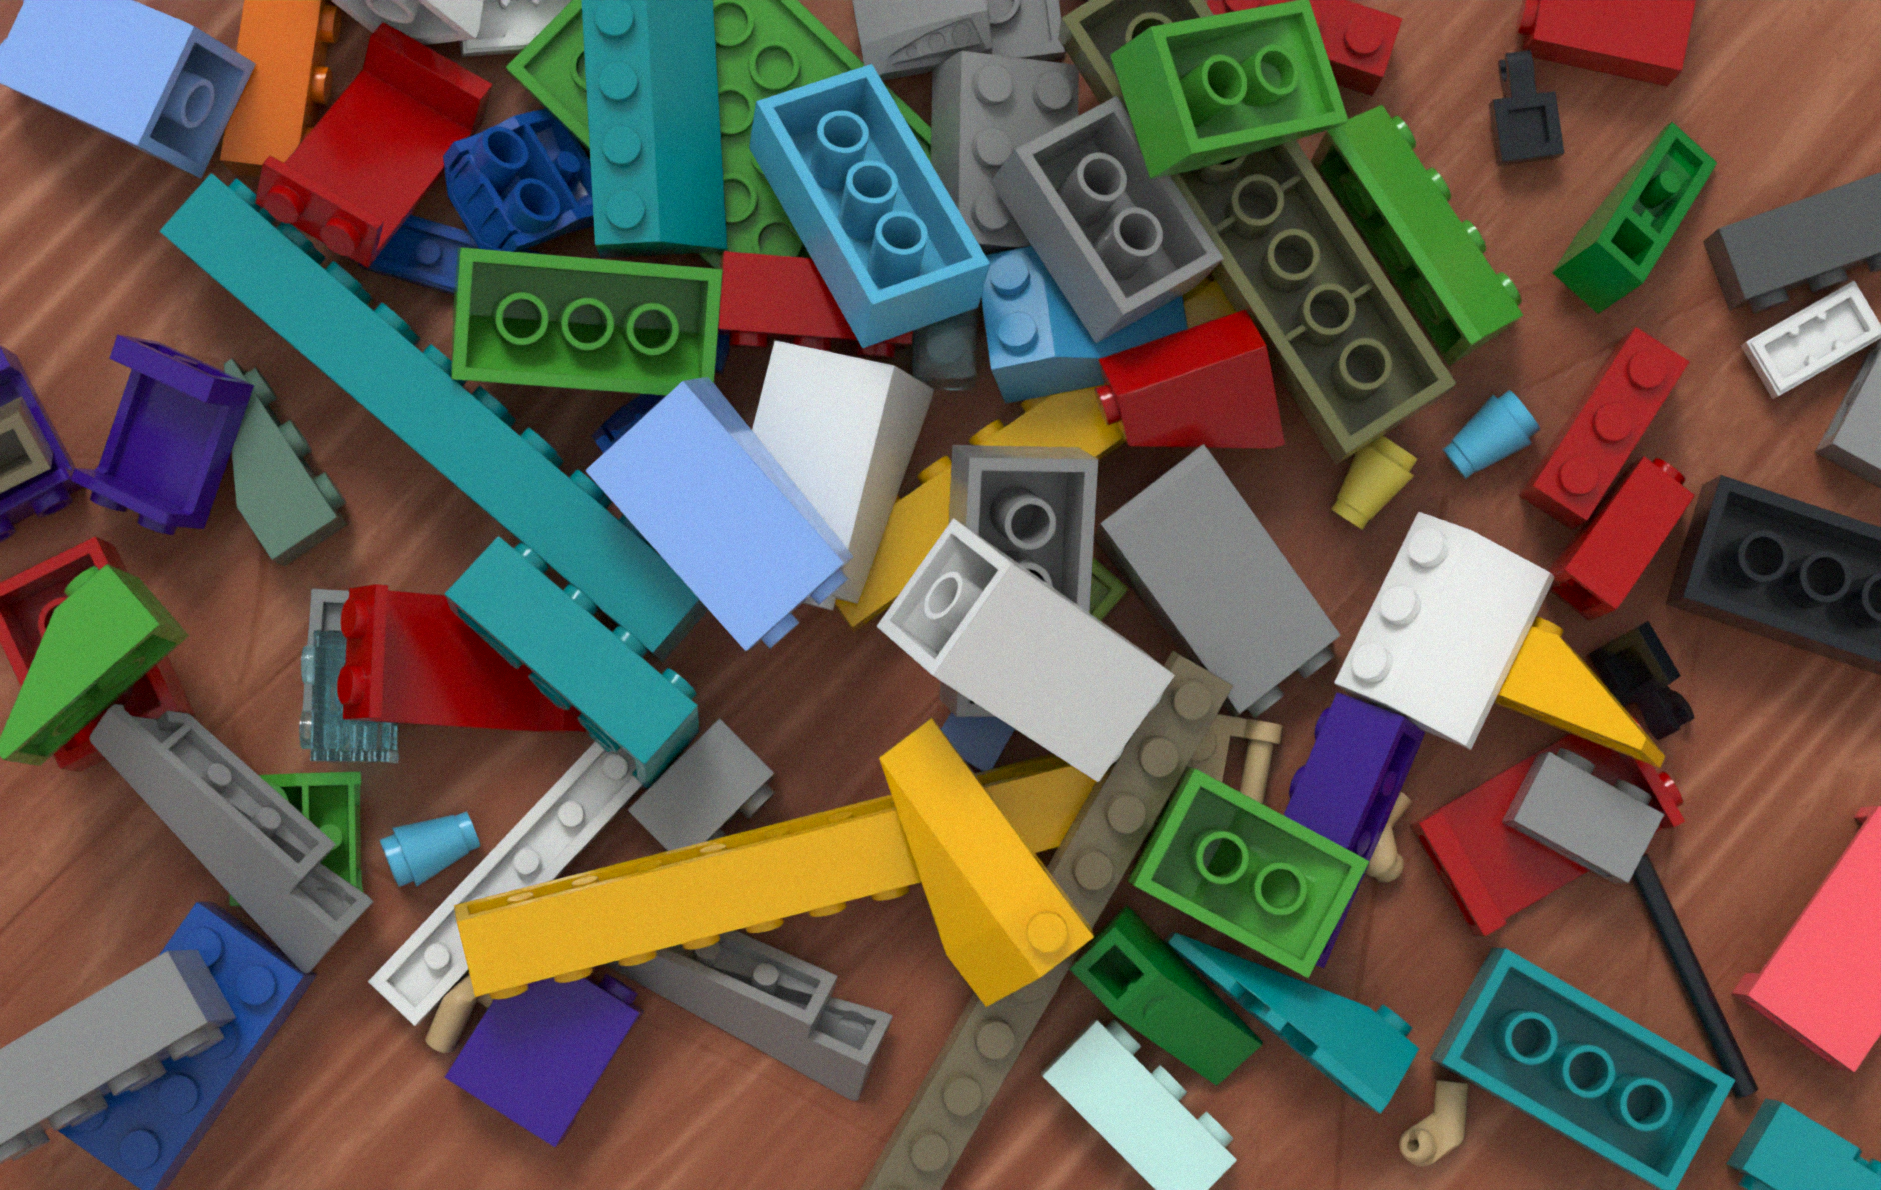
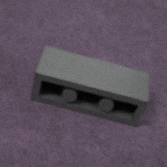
(1799, 245)

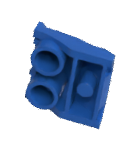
(520, 182)

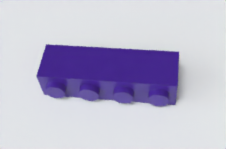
(1353, 779)

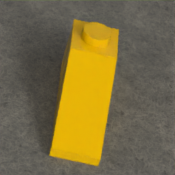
(1562, 691)

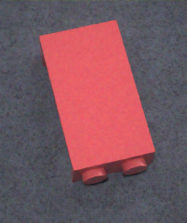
(1827, 968)

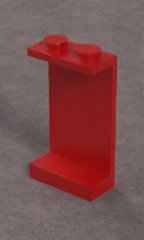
(376, 147)
(427, 667)
(1501, 871)

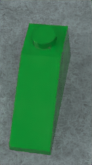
(1635, 221)

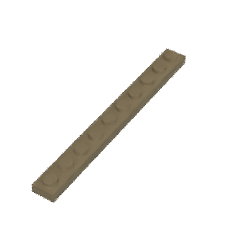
(1088, 870)

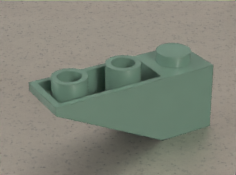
(274, 483)

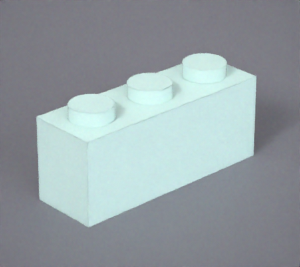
(1139, 1110)

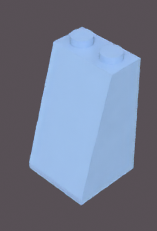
(127, 74)
(722, 513)

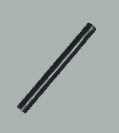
(1692, 978)

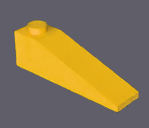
(986, 887)

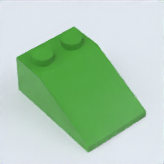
(1227, 86)
(88, 657)
(1247, 871)

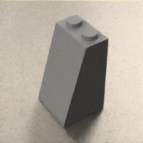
(1218, 582)

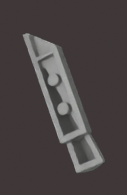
(236, 829)
(772, 1005)

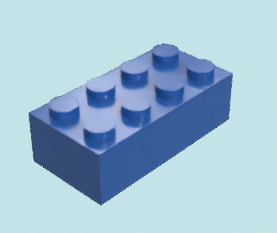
(159, 1126)

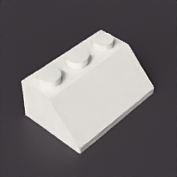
(1444, 629)

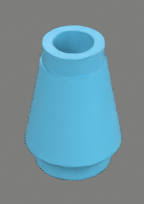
(1492, 434)
(428, 847)

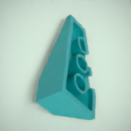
(1341, 1038)

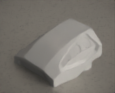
(919, 34)

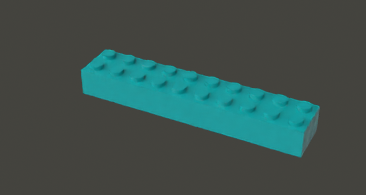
(414, 396)

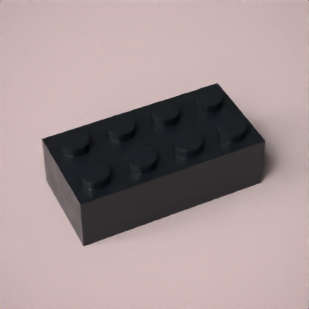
(1783, 572)

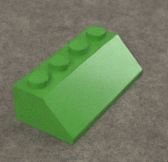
(1416, 233)
(583, 322)

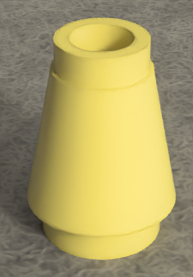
(1373, 480)

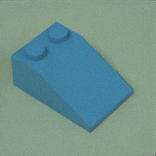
(1038, 338)

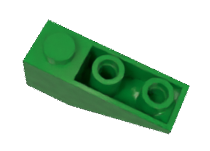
(1163, 997)

